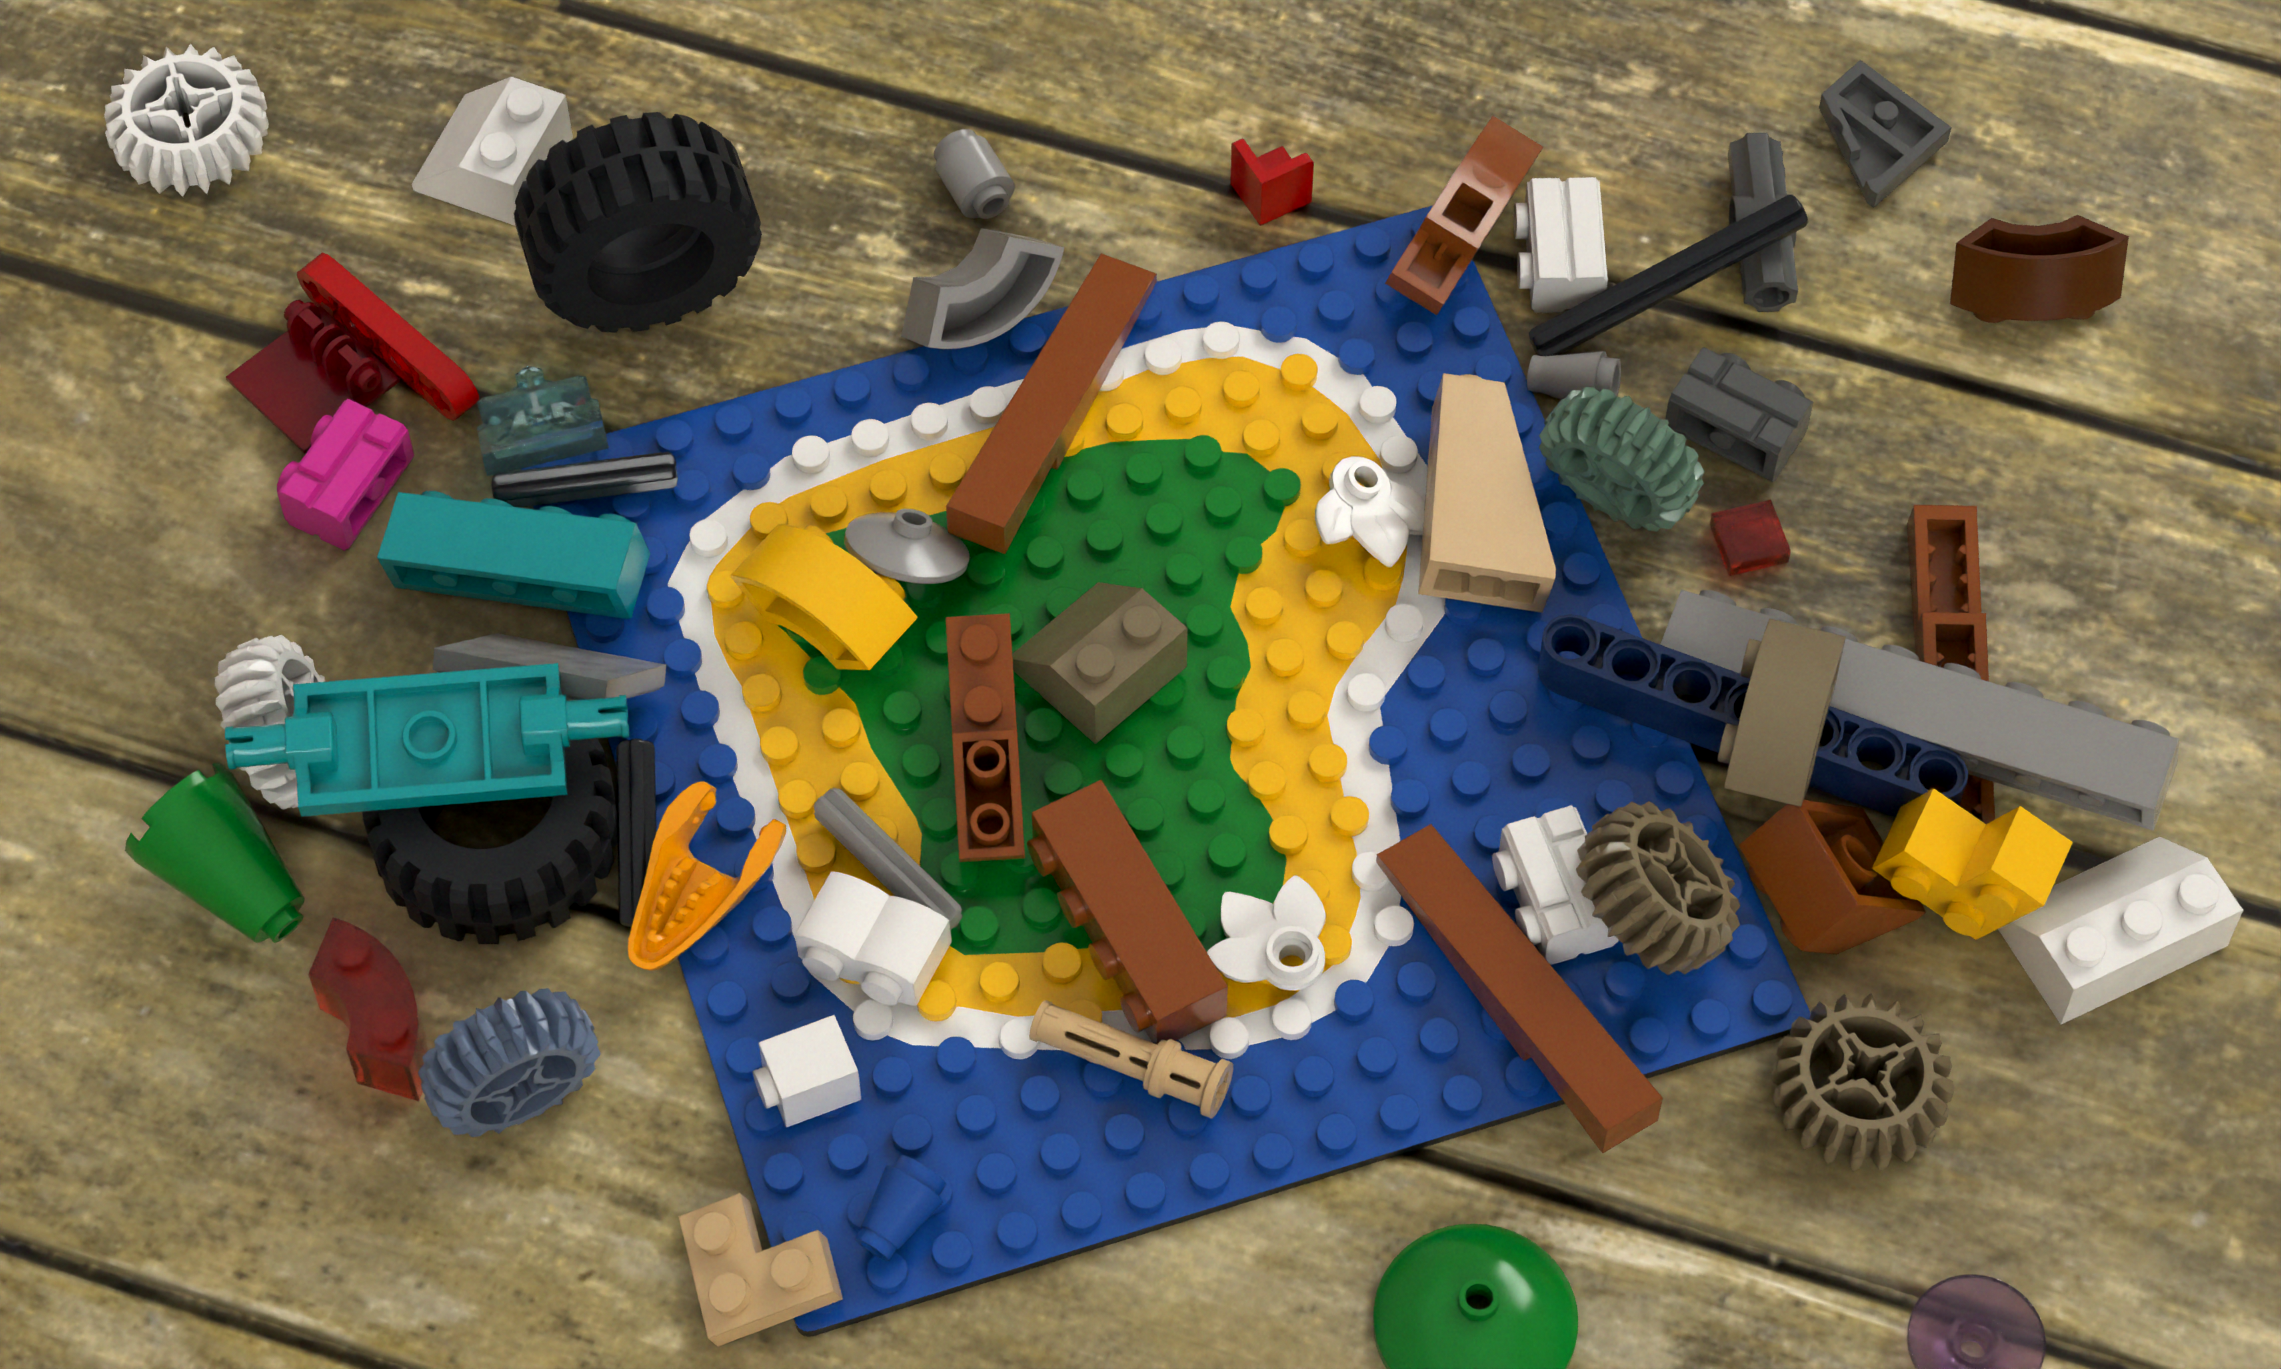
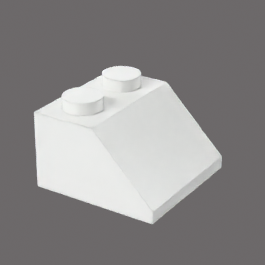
(493, 146)

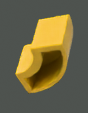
(824, 596)

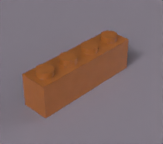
(1128, 915)

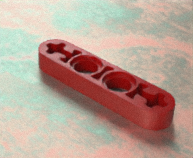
(388, 336)

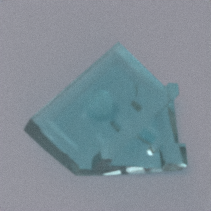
(539, 422)

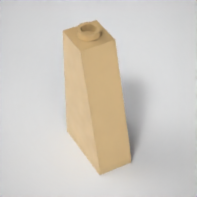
(1480, 504)

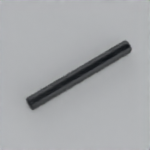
(1669, 277)

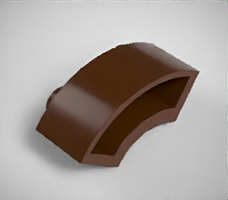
(2038, 270)

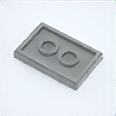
(582, 671)

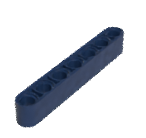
(1722, 692)

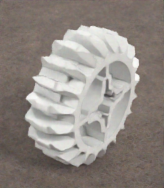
(149, 127)
(259, 691)

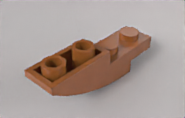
(1464, 215)
(984, 738)

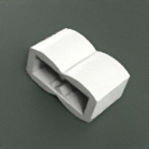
(872, 940)

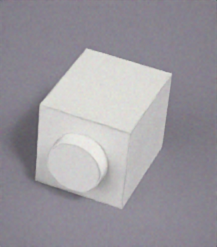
(807, 1072)

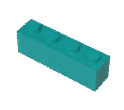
(514, 554)

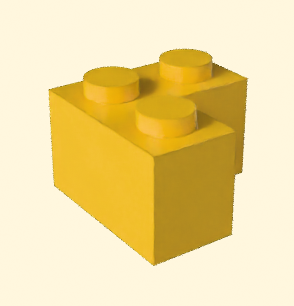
(1970, 869)

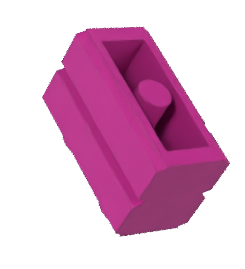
(344, 473)

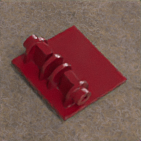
(310, 373)

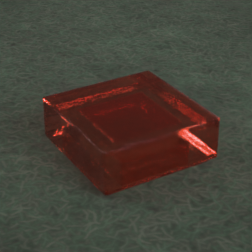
(1750, 537)

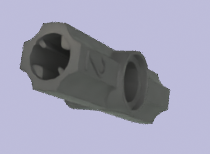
(1756, 182)

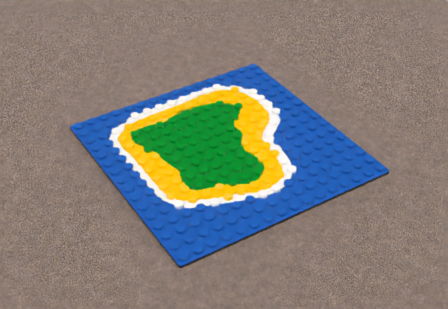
(1297, 742)

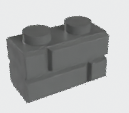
(1739, 413)

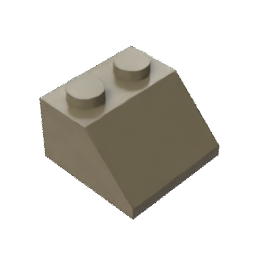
(1104, 656)

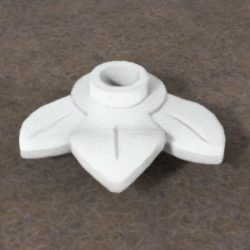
(1375, 515)
(1267, 932)

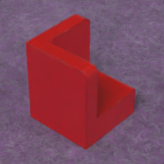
(1271, 182)

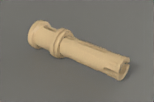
(1160, 1067)

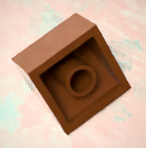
(1821, 879)

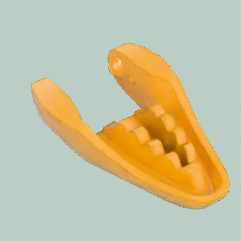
(684, 895)

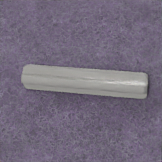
(882, 854)

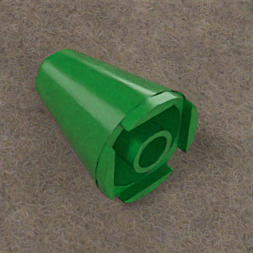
(219, 855)

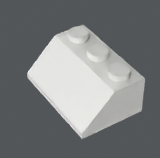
(2123, 926)

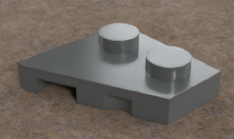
(1880, 130)

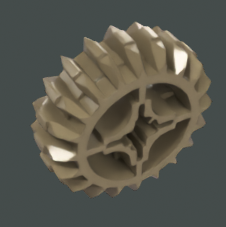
(1658, 888)
(1870, 1049)

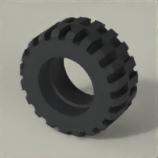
(637, 222)
(507, 885)

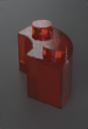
(373, 997)

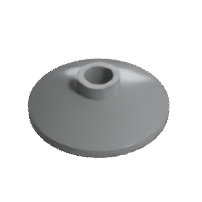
(906, 547)

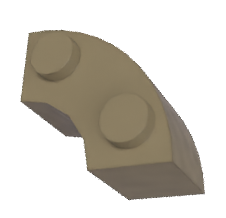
(1782, 712)

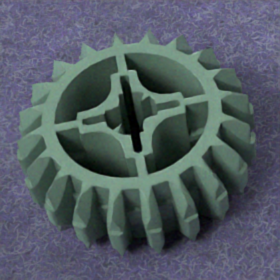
(1621, 459)

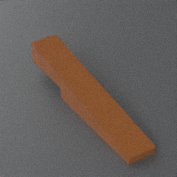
(1049, 405)
(1948, 609)
(1522, 990)

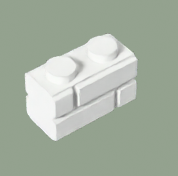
(1562, 243)
(1540, 865)

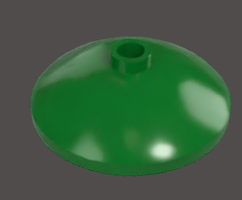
(1424, 1311)

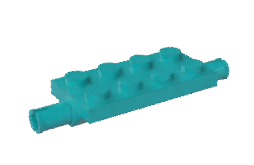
(428, 738)

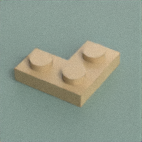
(749, 1287)

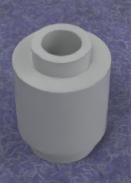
(973, 174)

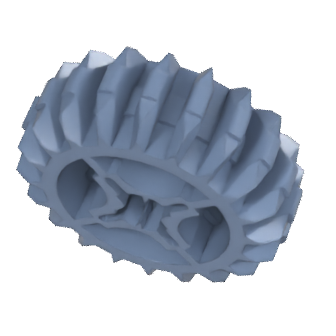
(509, 1062)

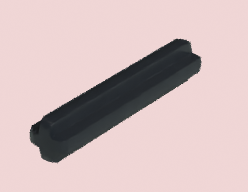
(586, 480)
(634, 820)

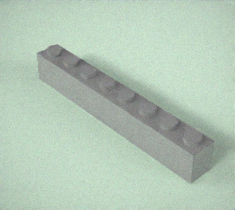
(1996, 729)

